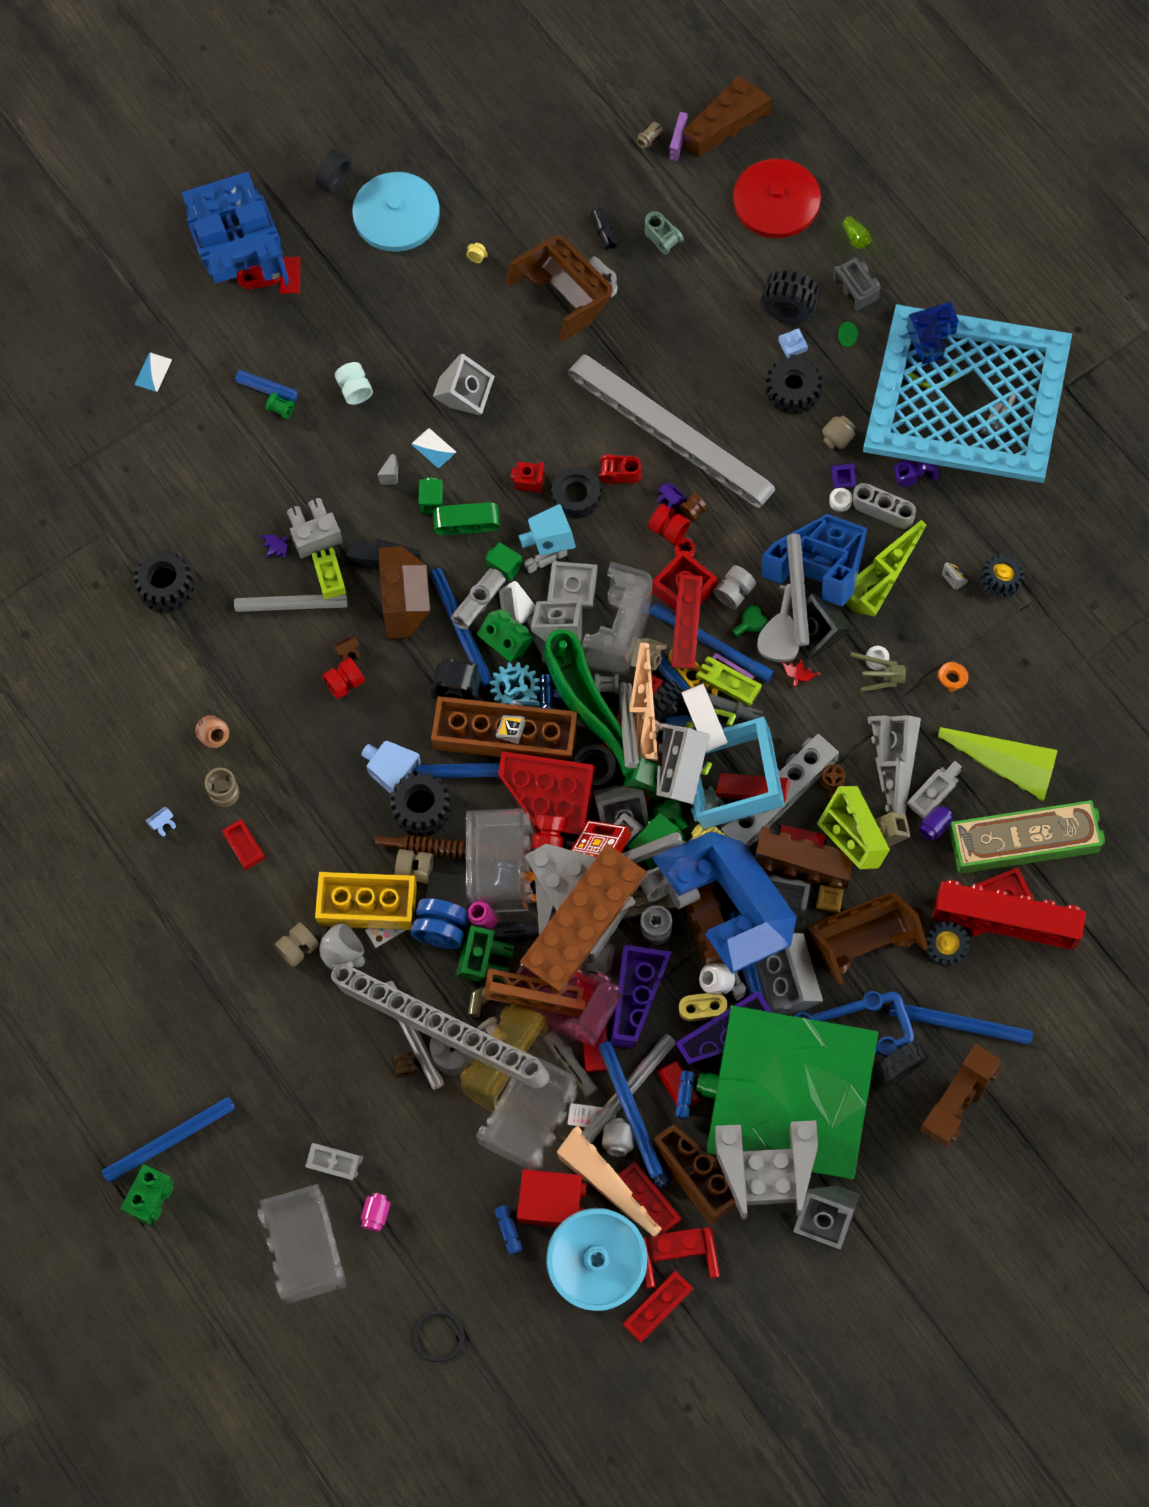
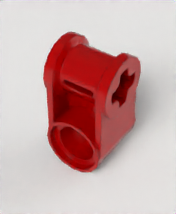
(618, 469)

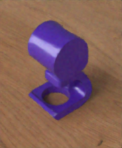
(907, 472)

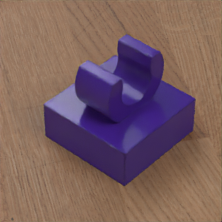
(673, 495)

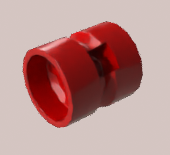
(667, 523)
(343, 678)
(548, 831)

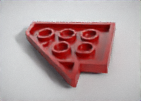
(549, 787)

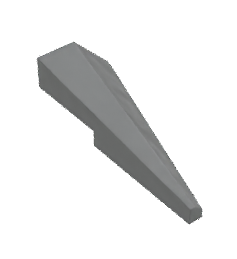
(896, 750)

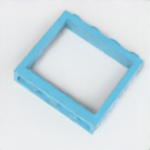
(773, 799)

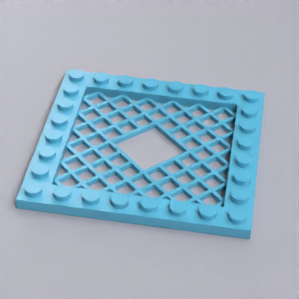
(992, 333)

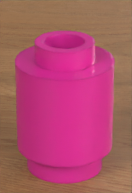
(482, 915)
(375, 1212)

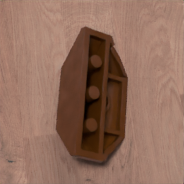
(403, 591)

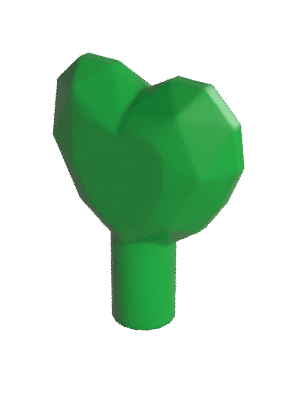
(751, 621)
(672, 811)

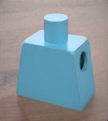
(549, 532)

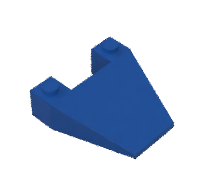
(829, 555)

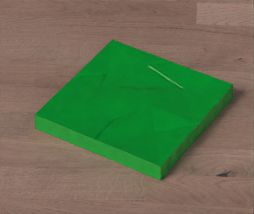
(795, 1071)

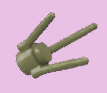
(893, 673)

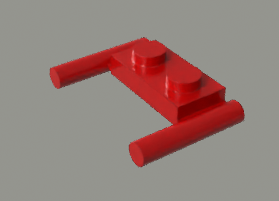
(680, 1245)

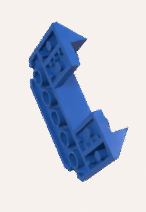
(765, 919)

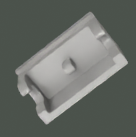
(333, 1161)

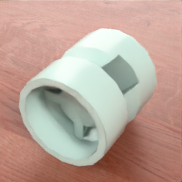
(353, 383)

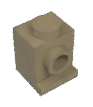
(655, 652)

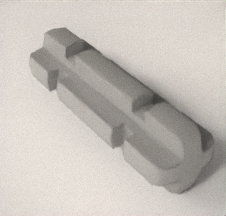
(542, 560)

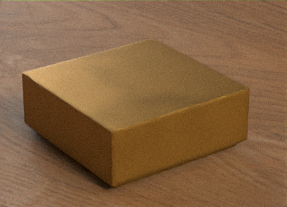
(829, 899)

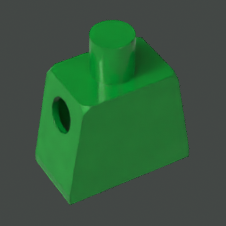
(644, 778)

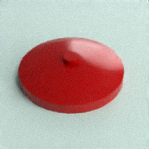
(776, 198)

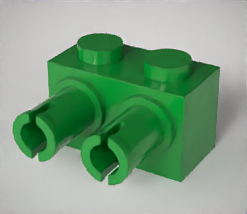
(475, 954)
(147, 1195)

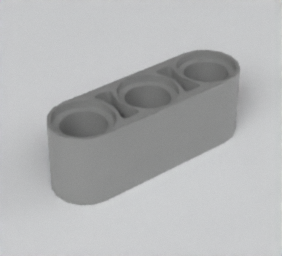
(889, 515)

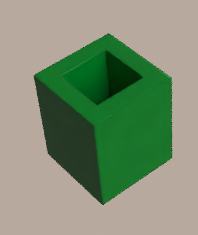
(430, 494)
(504, 560)

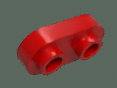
(257, 277)

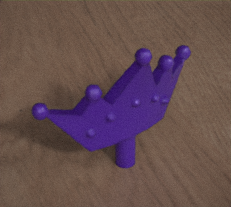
(276, 545)

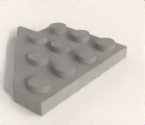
(561, 871)

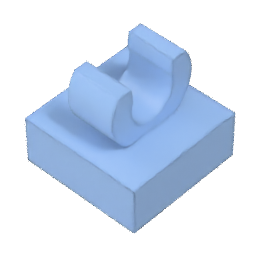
(793, 343)
(159, 819)

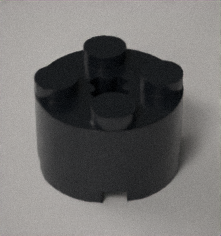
(456, 680)

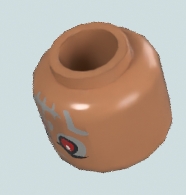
(212, 731)

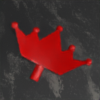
(798, 672)

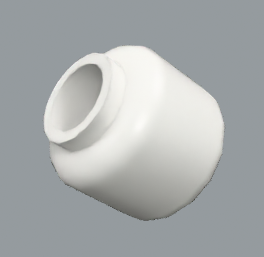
(716, 979)

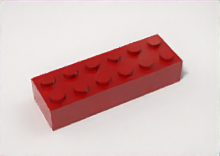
(1009, 915)

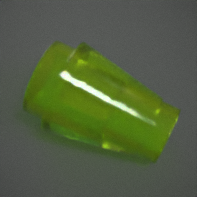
(857, 234)

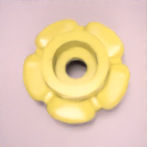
(476, 252)

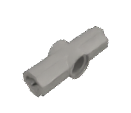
(471, 607)

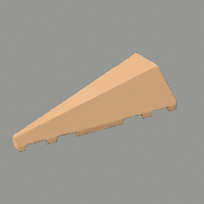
(643, 706)
(586, 1161)

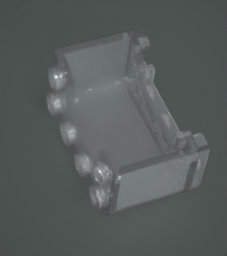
(632, 594)
(497, 858)
(527, 1117)
(302, 1244)

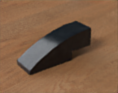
(367, 556)

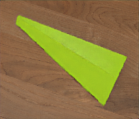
(878, 578)
(1019, 762)

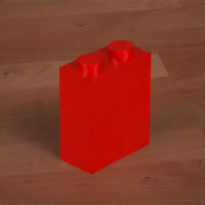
(549, 1197)

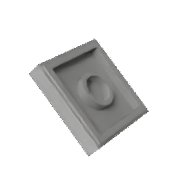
(573, 582)

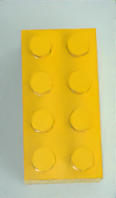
(366, 900)

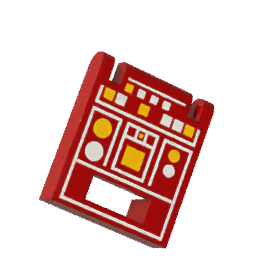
(591, 842)

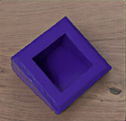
(843, 475)

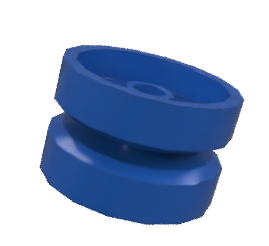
(440, 923)

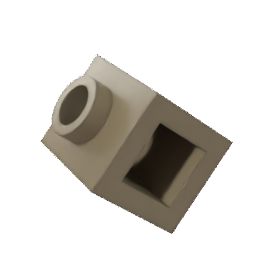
(893, 828)

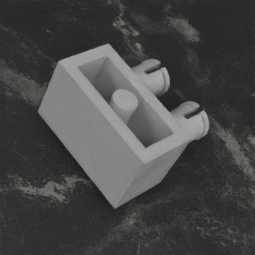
(315, 534)

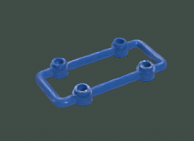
(873, 1002)

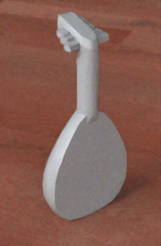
(777, 638)

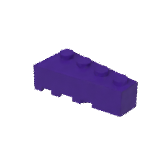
(638, 979)
(710, 1037)

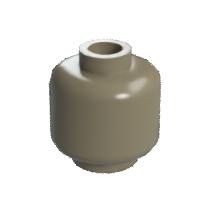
(838, 432)

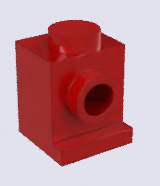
(528, 476)

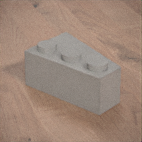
(682, 762)

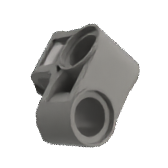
(657, 886)

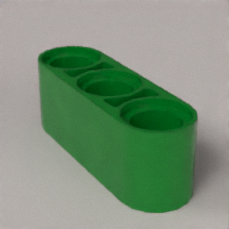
(466, 518)

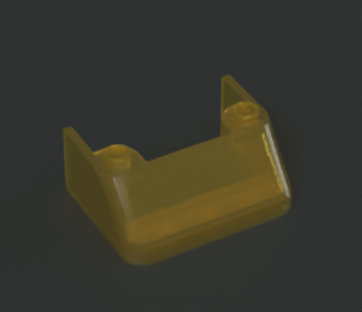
(518, 1029)

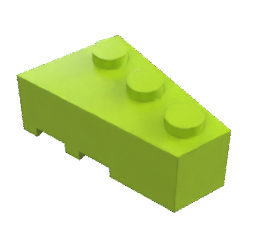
(854, 828)

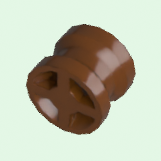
(692, 507)
(833, 772)

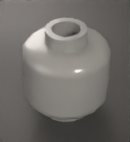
(618, 1138)

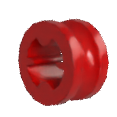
(682, 543)

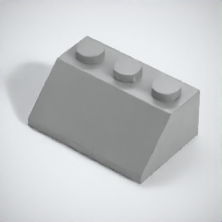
(789, 979)

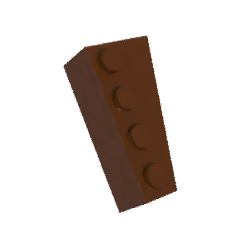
(728, 113)
(803, 860)
(703, 916)
(695, 1173)

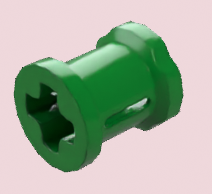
(279, 406)

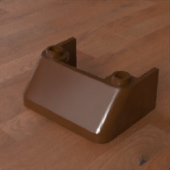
(571, 274)
(864, 929)

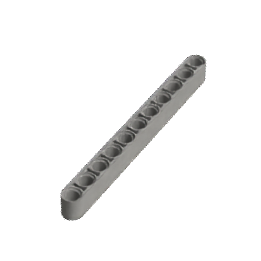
(671, 431)
(445, 1031)

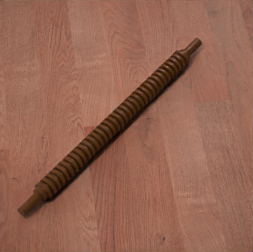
(405, 843)

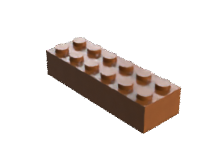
(473, 726)
(583, 918)

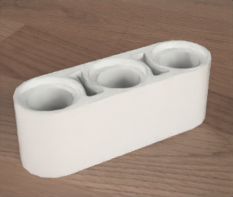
(704, 716)

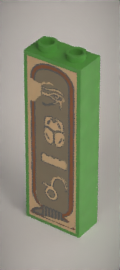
(1026, 837)

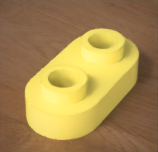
(702, 1007)

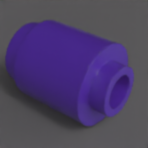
(936, 823)

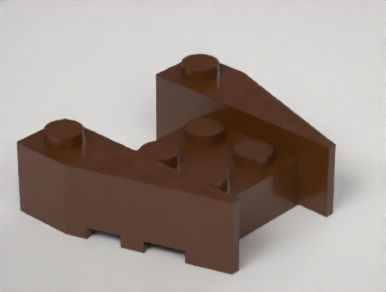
(969, 1084)

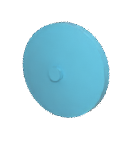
(396, 211)
(596, 1259)

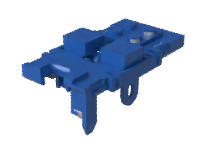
(241, 246)

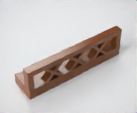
(532, 997)

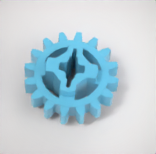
(511, 678)

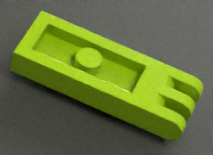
(329, 574)
(729, 681)

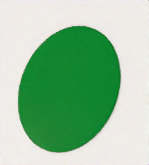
(847, 334)

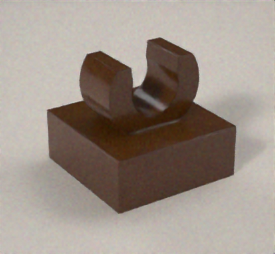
(346, 646)

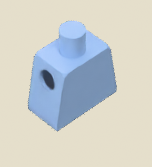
(390, 763)

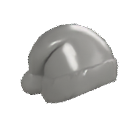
(341, 946)

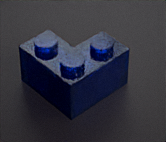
(929, 328)

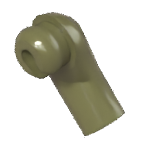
(476, 1000)

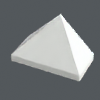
(516, 602)

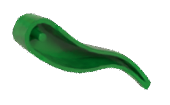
(577, 689)

